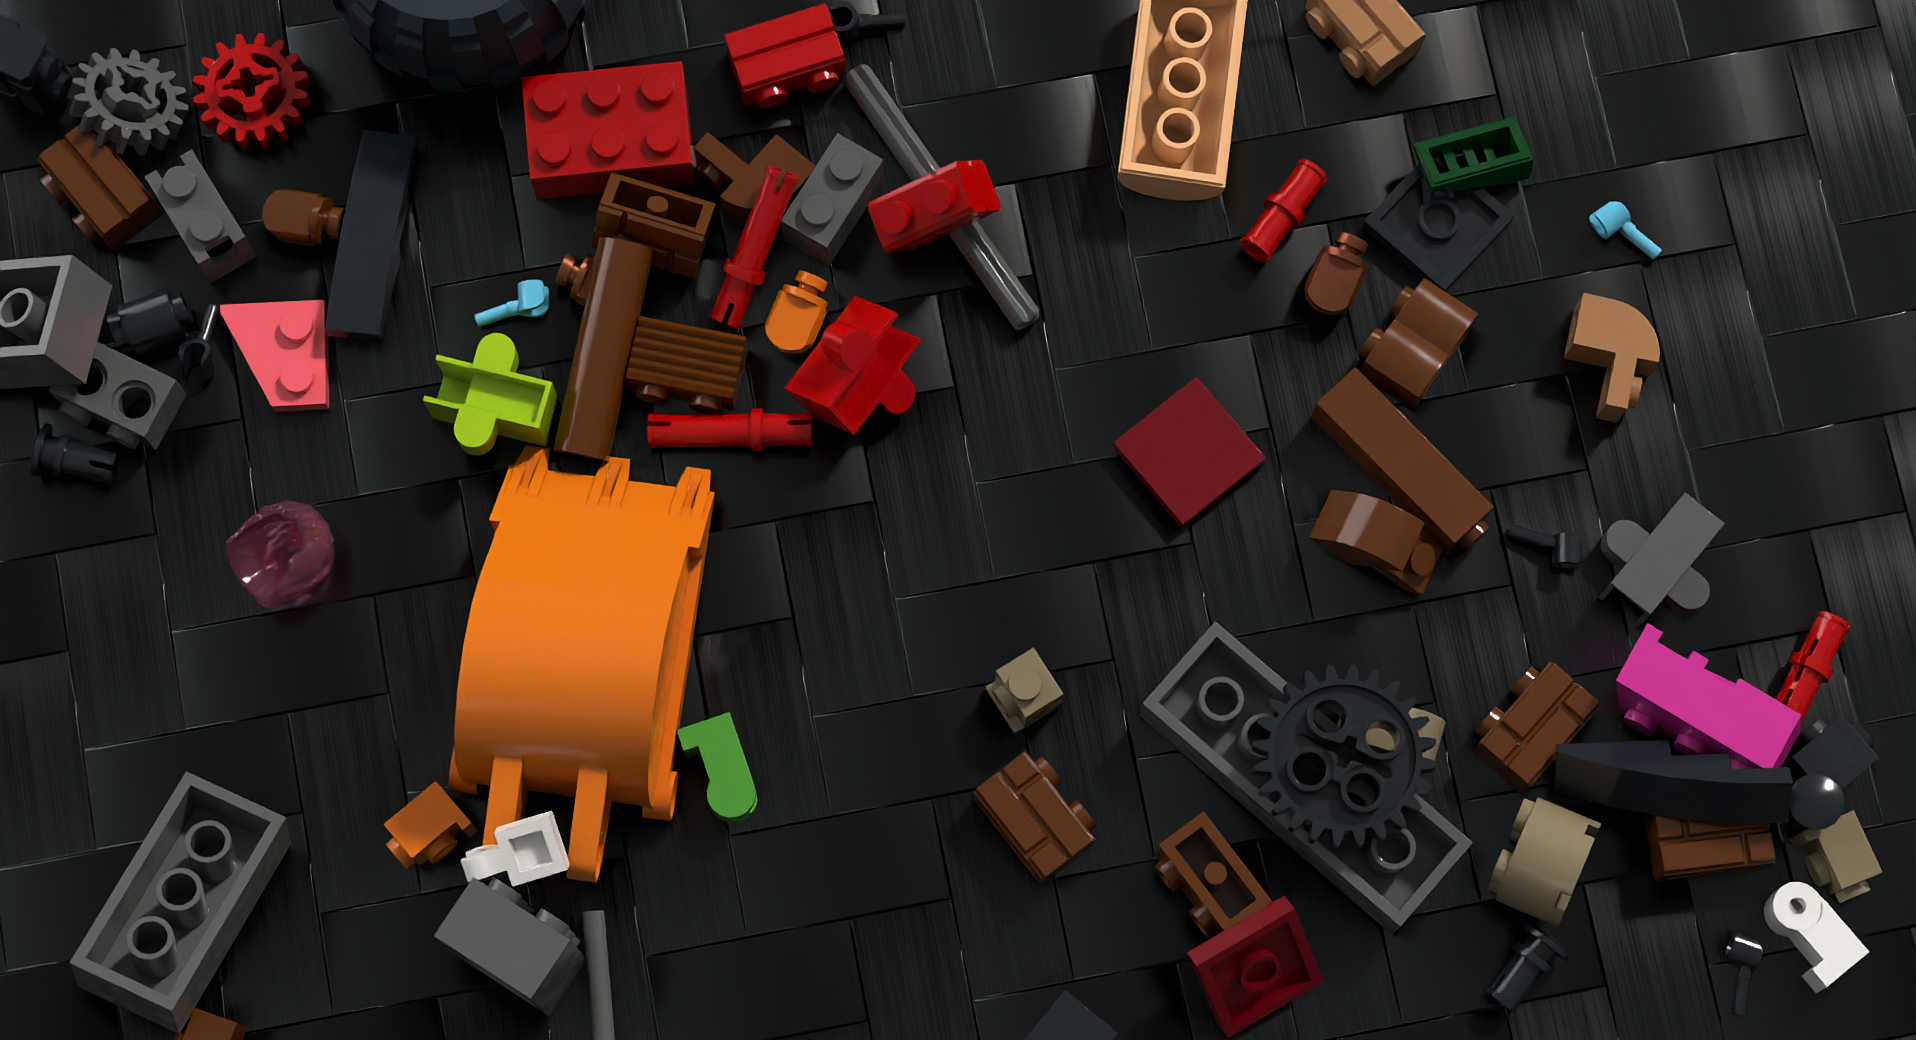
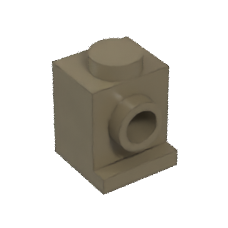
(1024, 691)
(1839, 857)

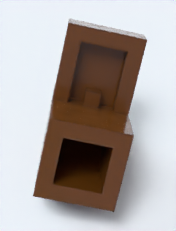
(725, 170)
(1378, 536)

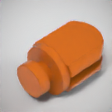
(797, 314)

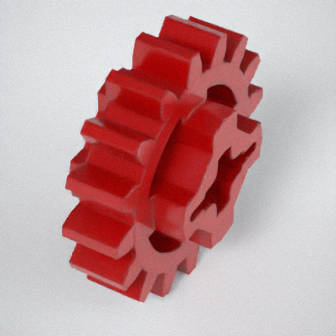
(233, 92)

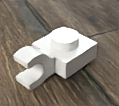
(524, 849)

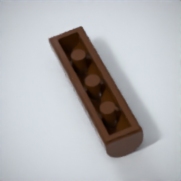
(603, 349)

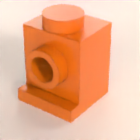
(427, 827)

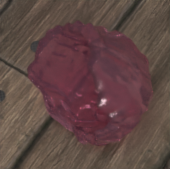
(282, 552)

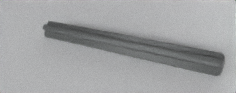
(918, 163)

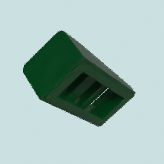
(1501, 134)

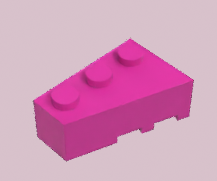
(1701, 708)

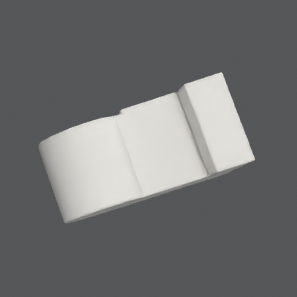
(1815, 930)

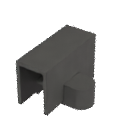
(1659, 563)

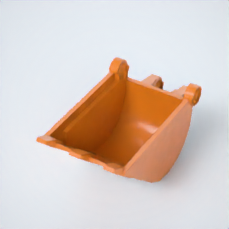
(581, 646)

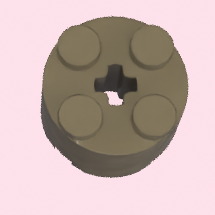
(1545, 861)

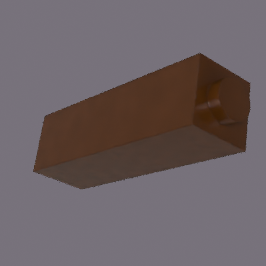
(1403, 462)

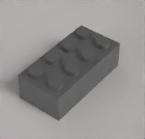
(181, 902)

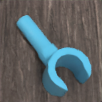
(1616, 217)
(531, 302)

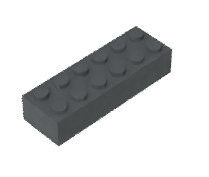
(1211, 716)

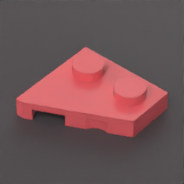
(285, 350)

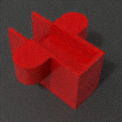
(856, 368)

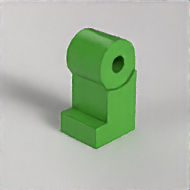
(730, 785)

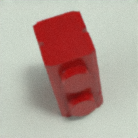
(786, 56)
(934, 206)

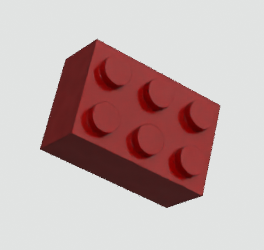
(607, 123)

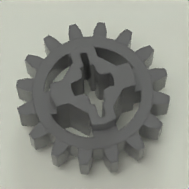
(127, 101)

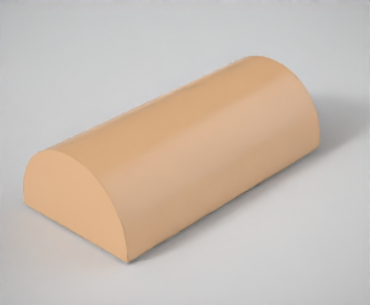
(1182, 98)

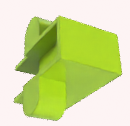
(492, 398)

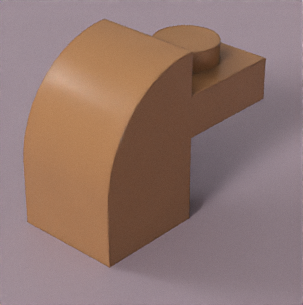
(1616, 338)

